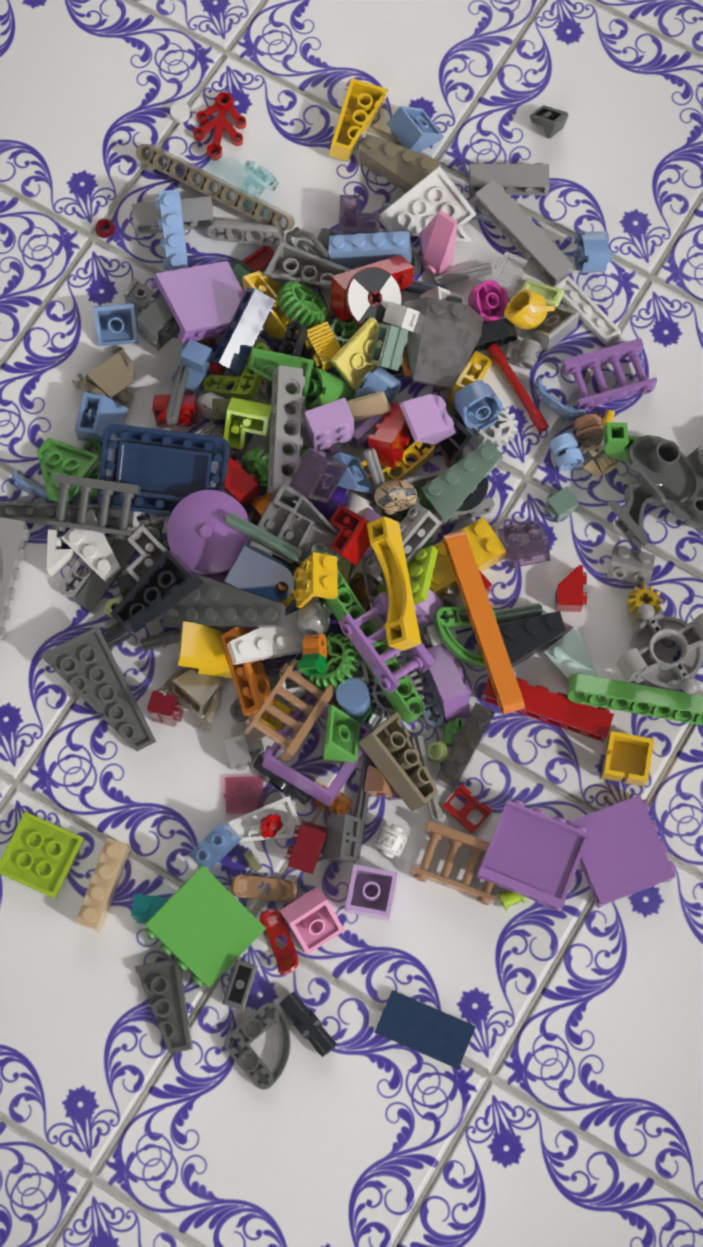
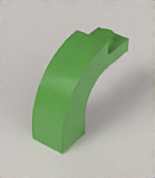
(617, 440)

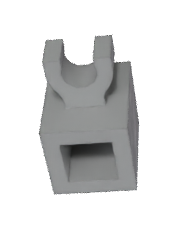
(239, 751)

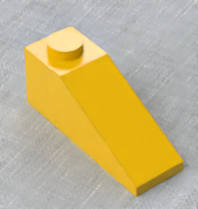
(474, 370)

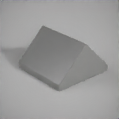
(555, 327)

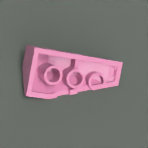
(438, 243)

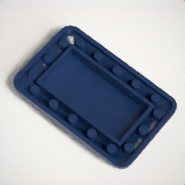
(163, 464)

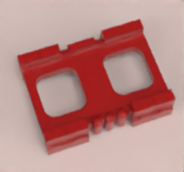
(472, 803)

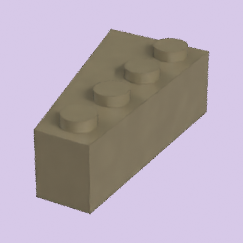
(399, 762)

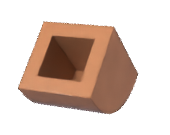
(377, 784)

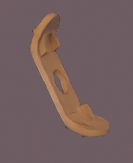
(247, 887)

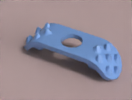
(568, 414)
(29, 488)

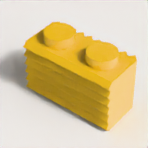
(322, 344)

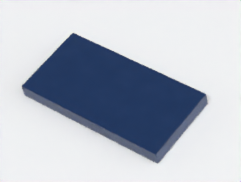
(425, 1029)

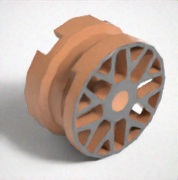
(588, 426)

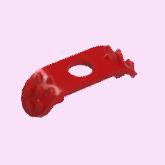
(275, 925)

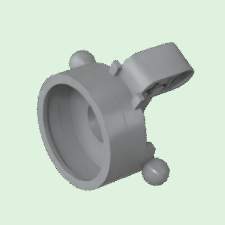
(642, 665)

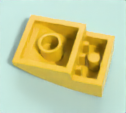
(203, 649)

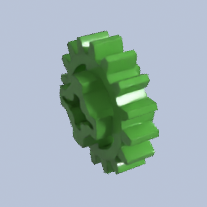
(257, 463)

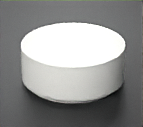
(180, 112)

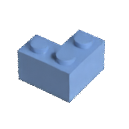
(198, 359)

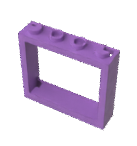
(300, 781)

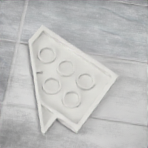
(424, 202)

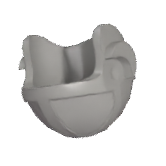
(314, 618)

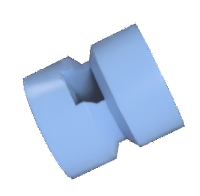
(566, 453)

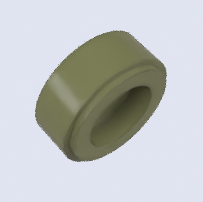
(252, 860)

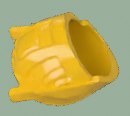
(527, 310)

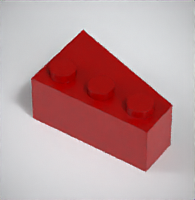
(390, 437)

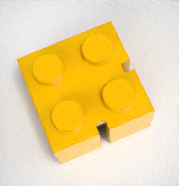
(627, 758)

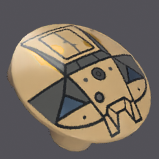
(595, 458)
(395, 496)

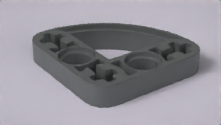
(246, 1040)

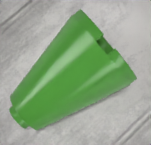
(326, 389)

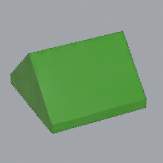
(341, 736)

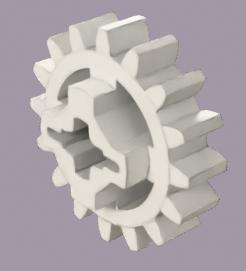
(504, 423)

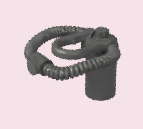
(320, 244)

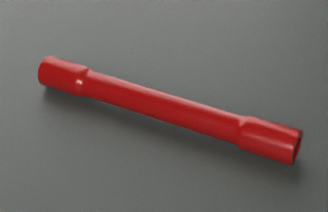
(534, 414)

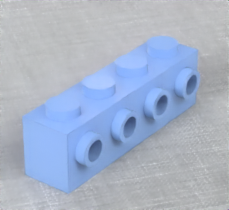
(173, 229)
(369, 248)

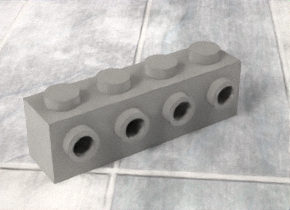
(415, 531)

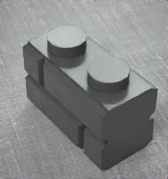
(239, 985)

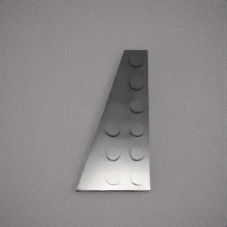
(224, 607)
(95, 675)

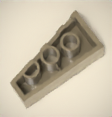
(395, 162)

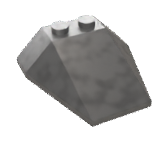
(441, 340)
(296, 522)

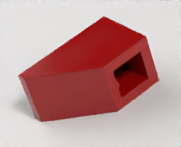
(570, 592)

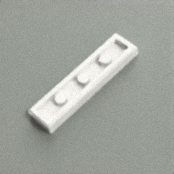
(589, 312)

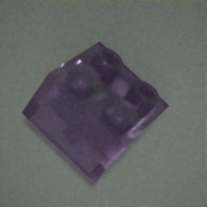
(524, 544)

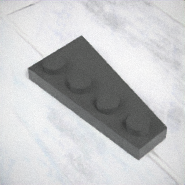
(167, 999)

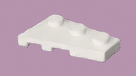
(249, 825)

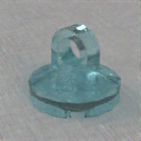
(259, 177)

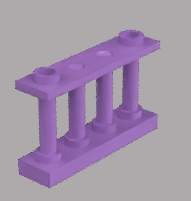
(610, 355)
(419, 655)

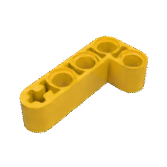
(405, 468)

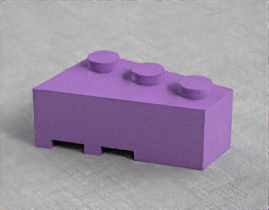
(448, 683)

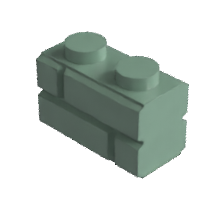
(389, 346)

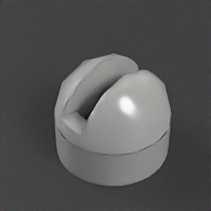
(449, 597)

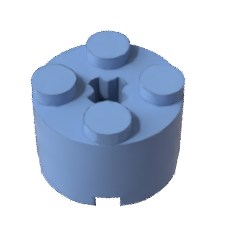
(592, 252)
(379, 381)
(478, 405)

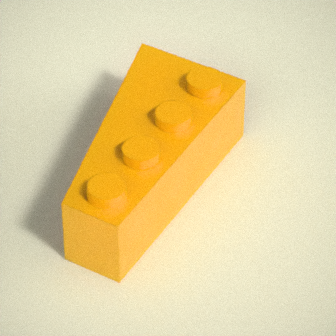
(358, 112)

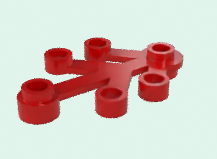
(219, 124)

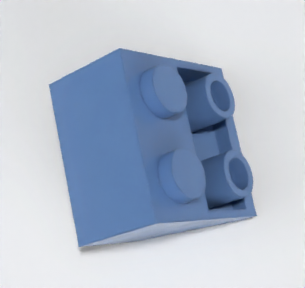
(96, 414)

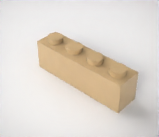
(103, 885)

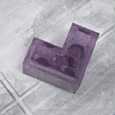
(353, 221)

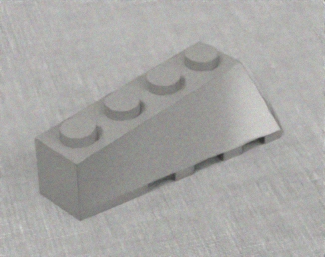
(302, 266)

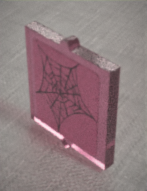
(244, 794)

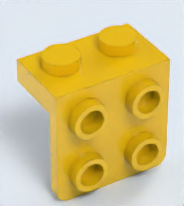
(316, 578)

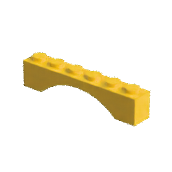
(401, 621)

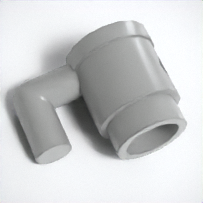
(527, 355)

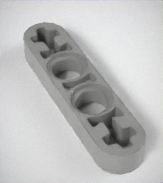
(246, 236)
(69, 580)

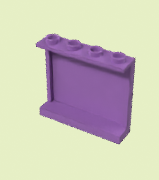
(200, 299)
(623, 851)
(533, 854)

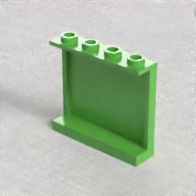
(204, 927)

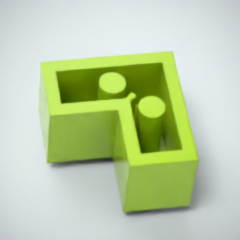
(245, 417)

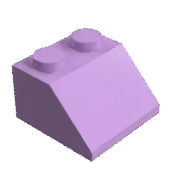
(428, 419)

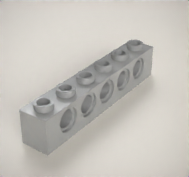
(293, 378)

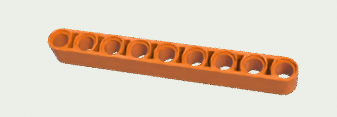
(483, 622)

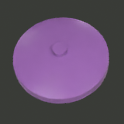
(200, 531)

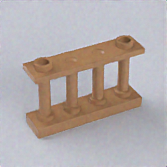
(299, 728)
(457, 840)

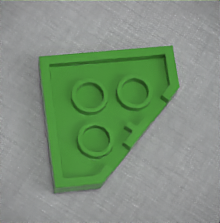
(64, 459)

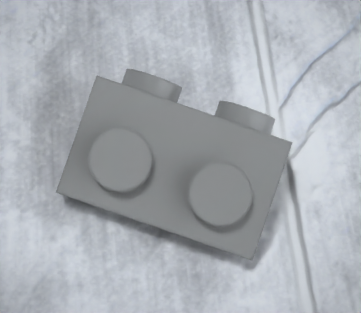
(631, 565)

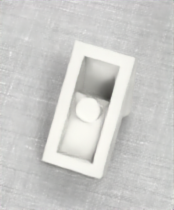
(56, 556)

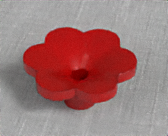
(270, 825)

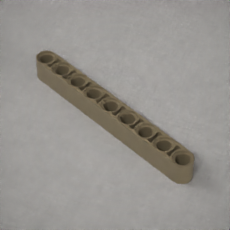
(206, 186)

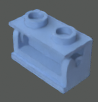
(215, 846)

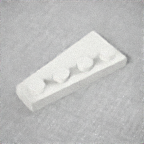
(268, 642)

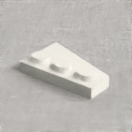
(93, 548)

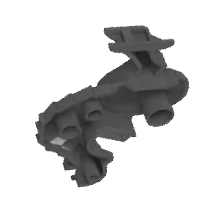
(664, 480)

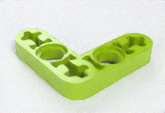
(241, 383)

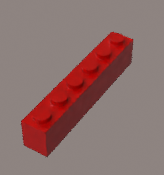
(558, 710)

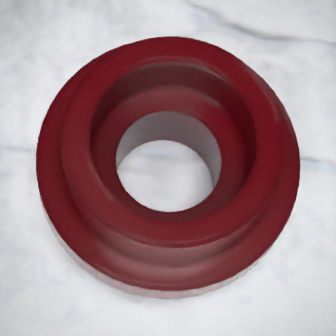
(105, 223)

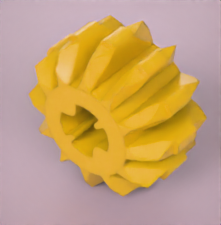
(648, 595)

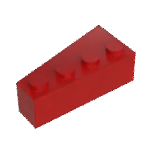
(396, 266)

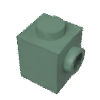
(561, 504)

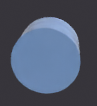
(353, 697)

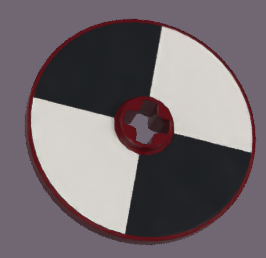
(367, 283)

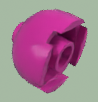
(488, 300)

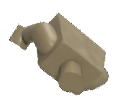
(110, 377)
(197, 692)

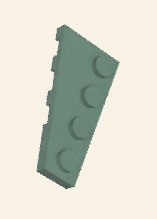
(461, 479)

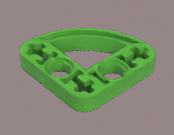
(442, 629)

